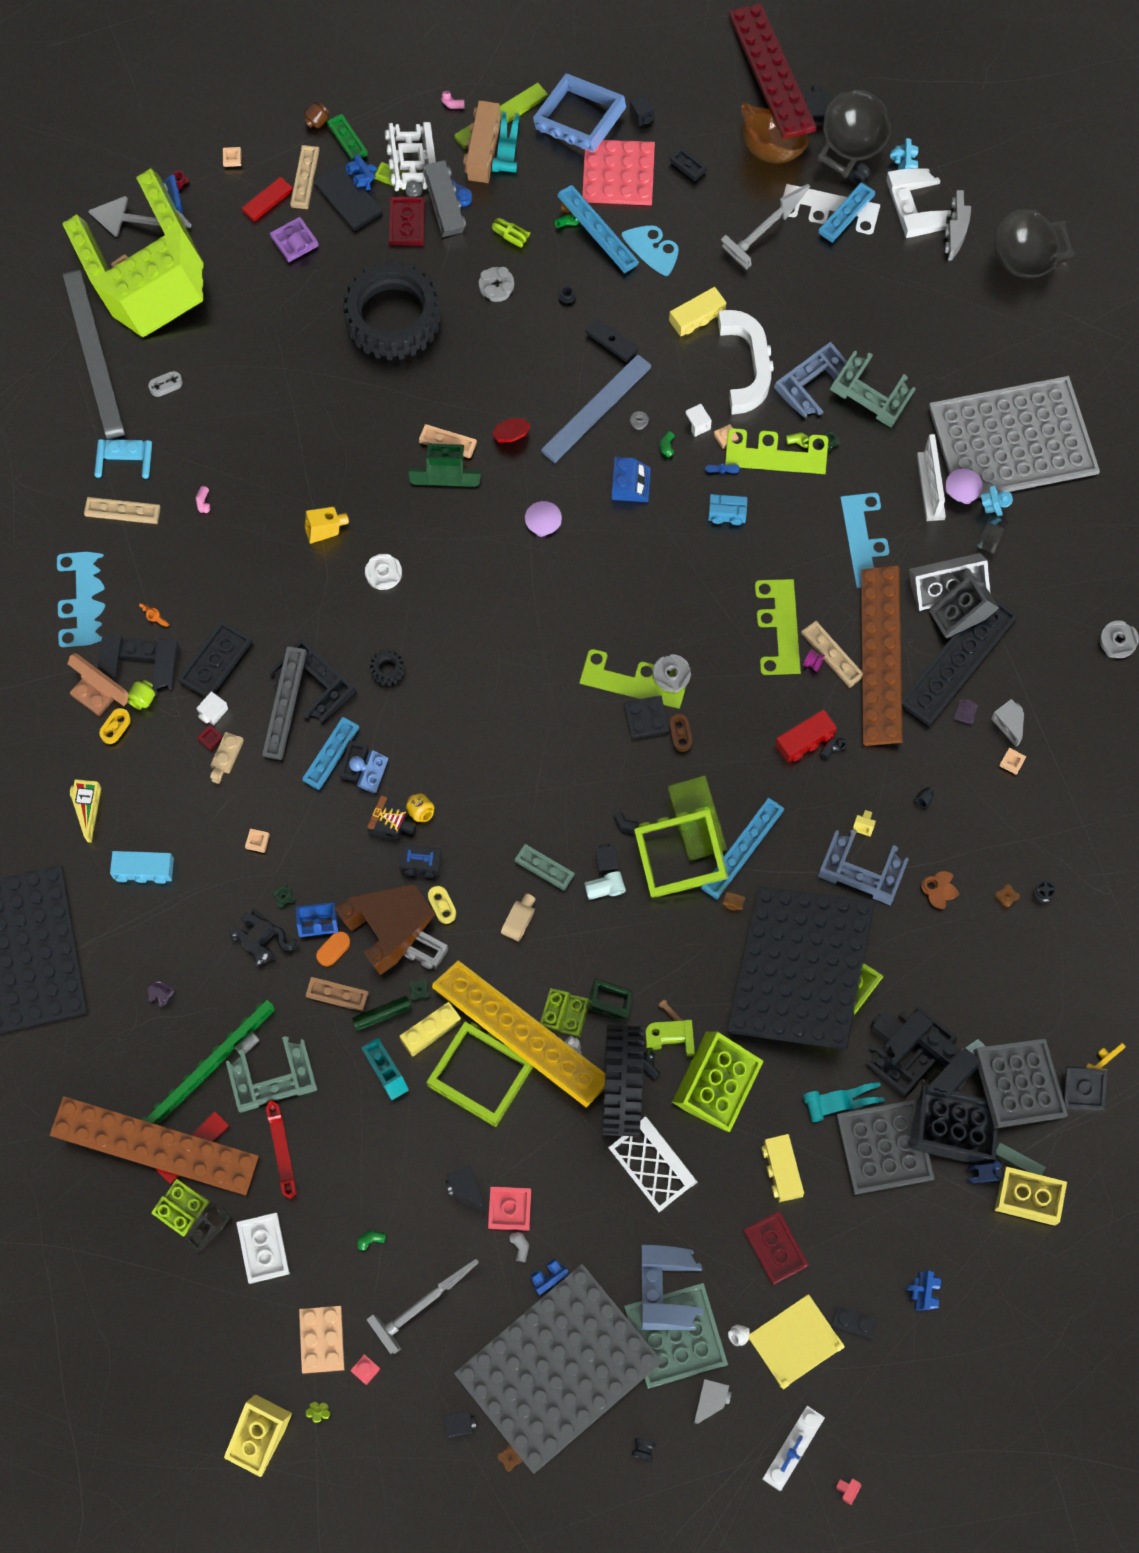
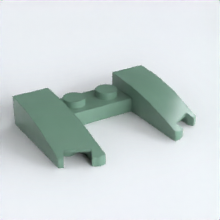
(849, 385)
(250, 1095)

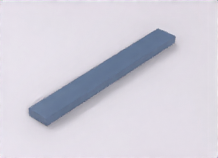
(595, 408)

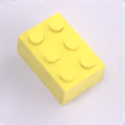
(1031, 1196)

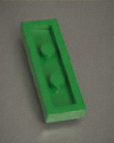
(347, 137)

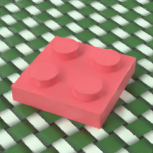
(509, 1208)

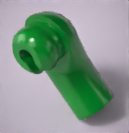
(568, 219)
(664, 444)
(368, 1237)

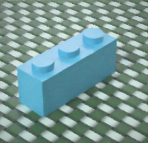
(141, 866)

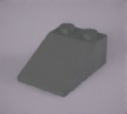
(964, 607)

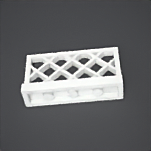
(931, 481)
(669, 1157)

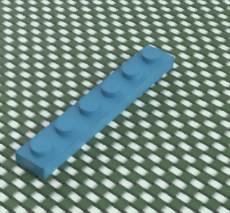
(598, 228)
(746, 845)

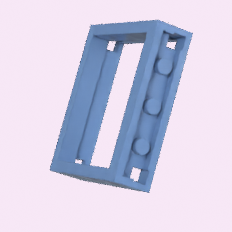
(590, 91)

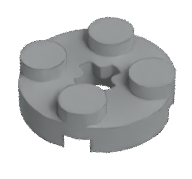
(492, 275)
(1124, 631)
(670, 663)

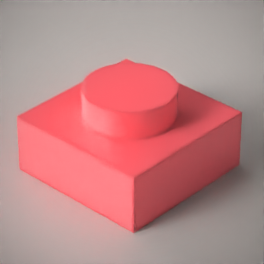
(365, 1369)

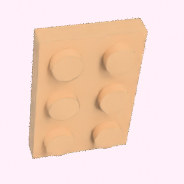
(321, 1339)

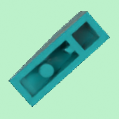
(385, 1069)

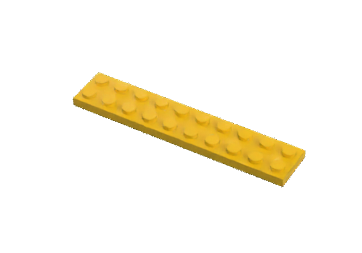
(521, 1033)

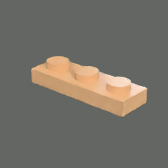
(439, 436)

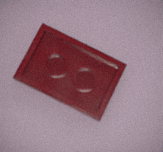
(406, 221)
(776, 1248)

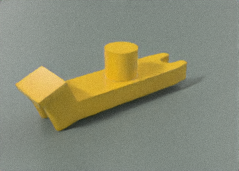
(1106, 1056)

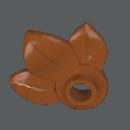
(942, 890)

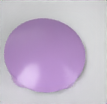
(964, 485)
(543, 518)

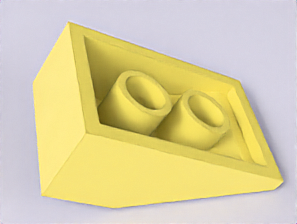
(257, 1434)

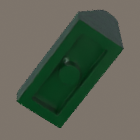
(607, 1008)

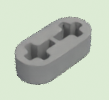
(165, 384)

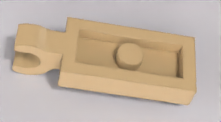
(225, 756)

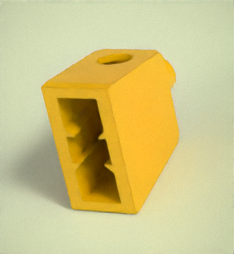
(323, 523)

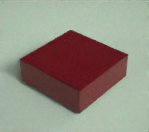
(210, 737)

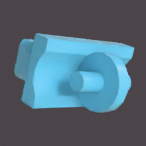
(903, 155)
(993, 500)

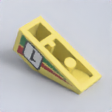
(86, 800)

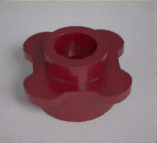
(179, 175)

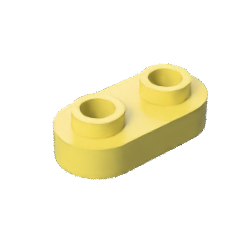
(442, 905)

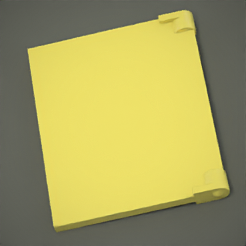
(795, 1341)

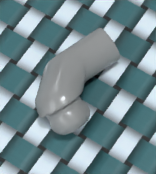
(522, 1245)

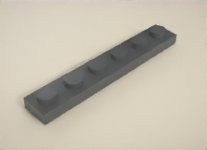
(284, 703)

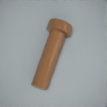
(663, 1004)

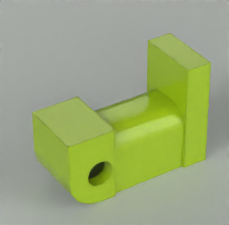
(671, 1033)

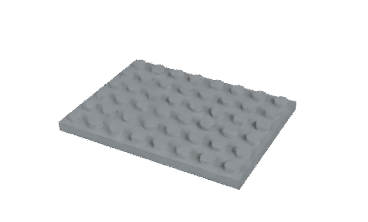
(1016, 435)

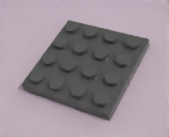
(1020, 1083)
(879, 1148)

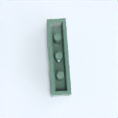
(1018, 1160)

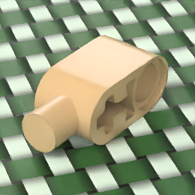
(519, 918)

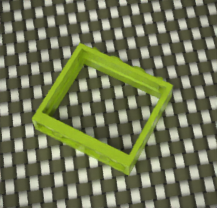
(681, 818)
(465, 1102)

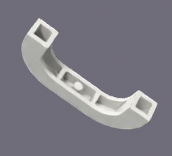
(741, 324)

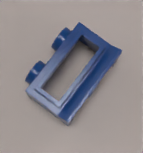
(316, 913)

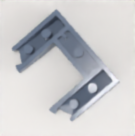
(791, 384)
(882, 886)
(655, 1313)

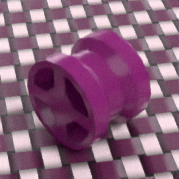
(814, 660)

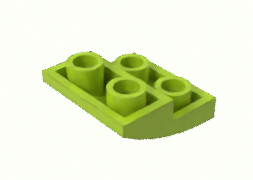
(564, 1013)
(180, 1207)

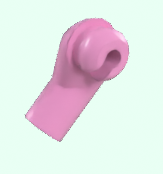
(200, 500)

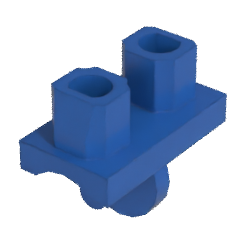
(364, 172)
(547, 1283)
(922, 1290)

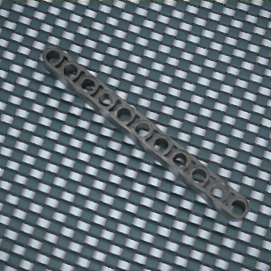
(93, 354)

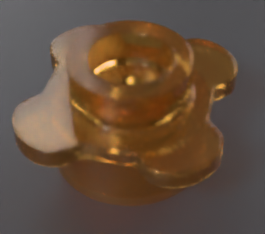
(1007, 901)
(509, 1465)

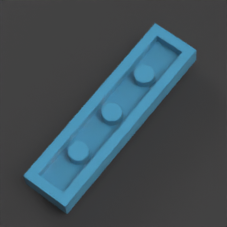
(846, 212)
(330, 753)

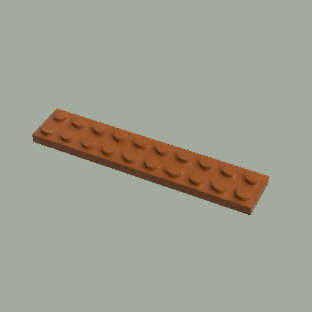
(881, 656)
(154, 1146)

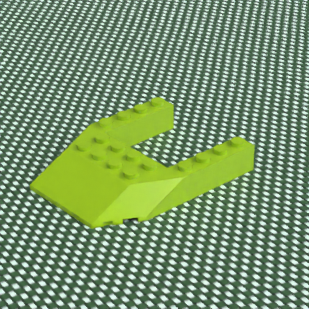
(155, 281)

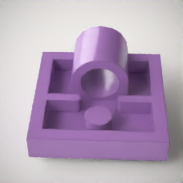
(294, 239)

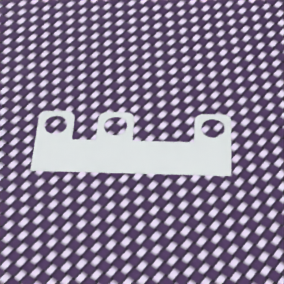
(825, 201)

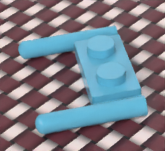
(123, 451)

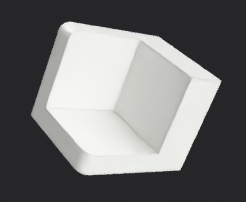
(699, 419)

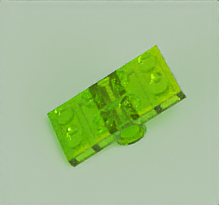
(695, 834)

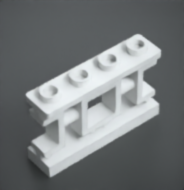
(425, 156)

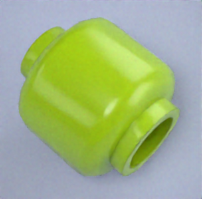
(141, 694)

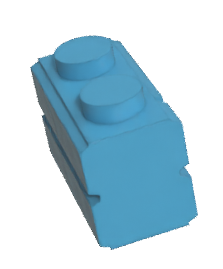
(727, 509)

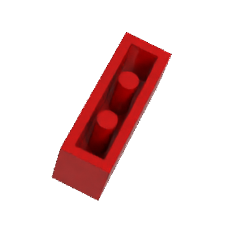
(806, 736)

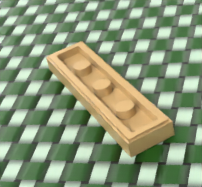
(304, 177)
(122, 510)
(833, 654)

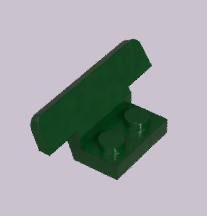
(444, 468)

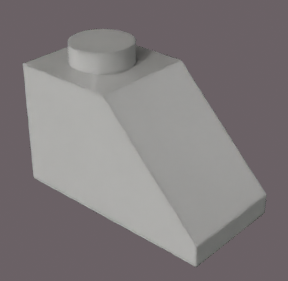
(1010, 721)
(711, 1400)

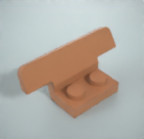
(95, 689)

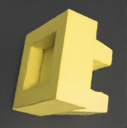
(864, 824)

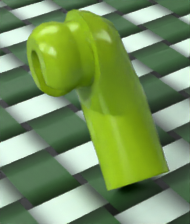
(799, 438)

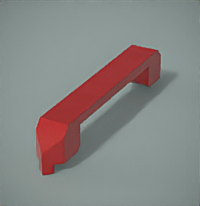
(281, 1149)

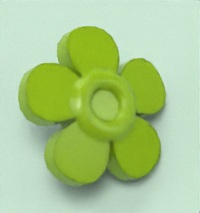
(317, 1411)

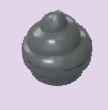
(413, 189)

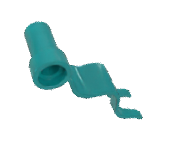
(506, 147)
(838, 1101)

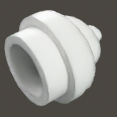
(574, 1043)
(739, 1335)

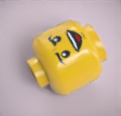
(420, 807)

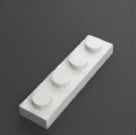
(807, 1427)

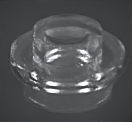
(639, 424)

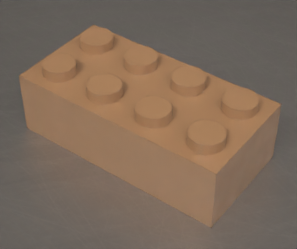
(483, 141)

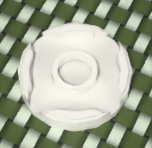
(383, 571)

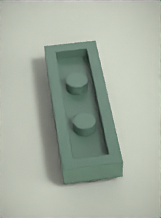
(544, 867)

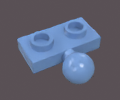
(371, 770)

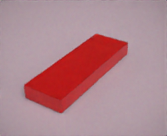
(267, 199)

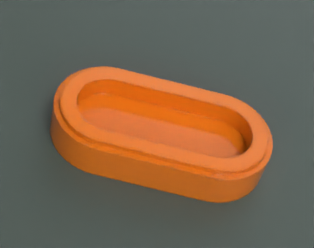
(333, 949)

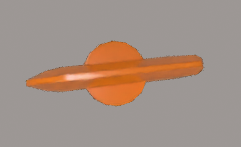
(153, 615)

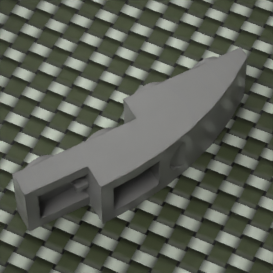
(958, 225)

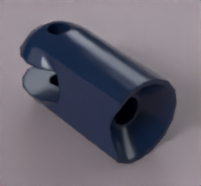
(987, 1172)

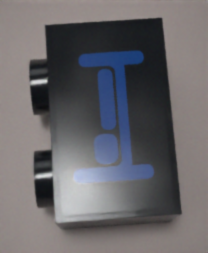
(420, 861)

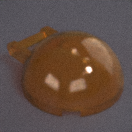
(765, 140)

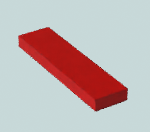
(210, 1131)

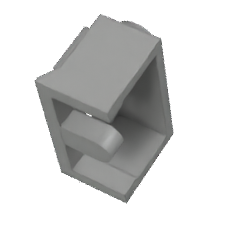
(427, 961)

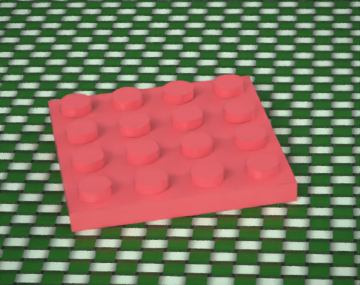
(619, 173)

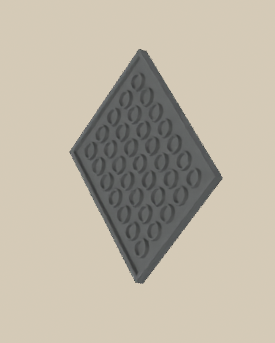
(558, 1368)

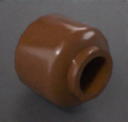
(316, 115)

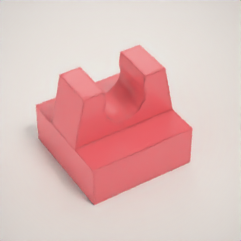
(849, 1490)

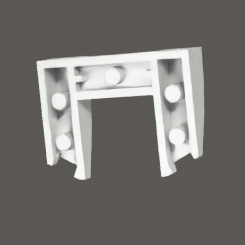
(912, 222)

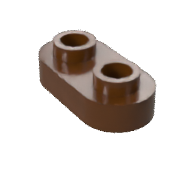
(680, 734)

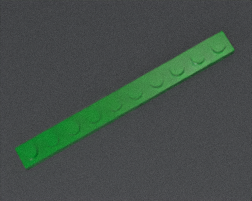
(206, 1066)

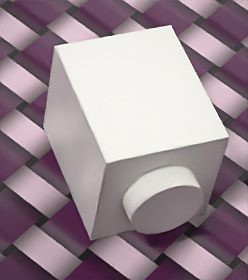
(212, 709)

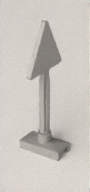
(113, 214)
(738, 250)
(386, 1332)

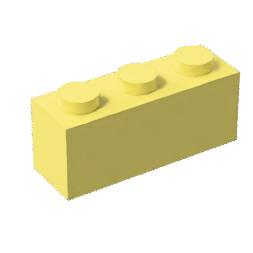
(697, 311)
(430, 1029)
(782, 1168)

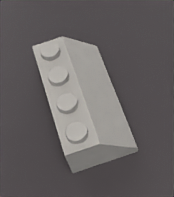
(937, 580)

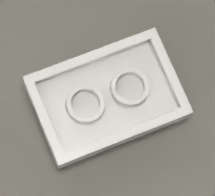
(263, 1248)

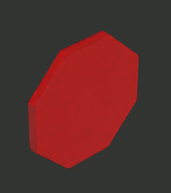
(511, 430)

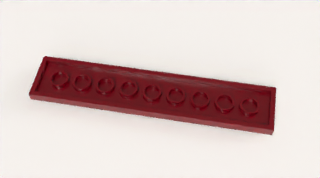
(772, 71)

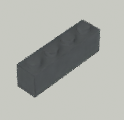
(443, 198)

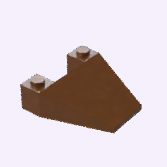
(395, 918)

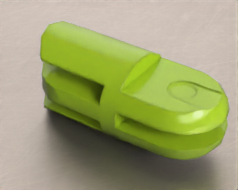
(510, 232)

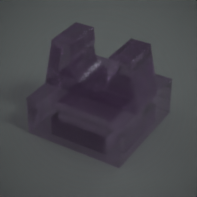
(966, 711)
(161, 991)

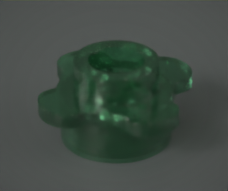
(832, 437)
(286, 890)
(415, 994)

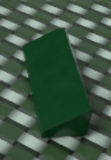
(381, 1013)

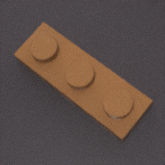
(337, 994)

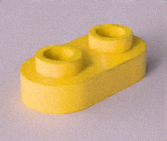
(115, 727)

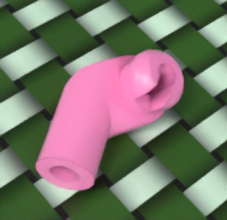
(450, 102)

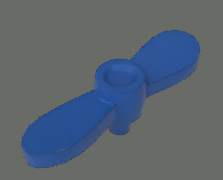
(722, 468)
(792, 1453)

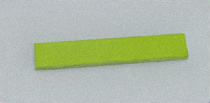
(517, 105)

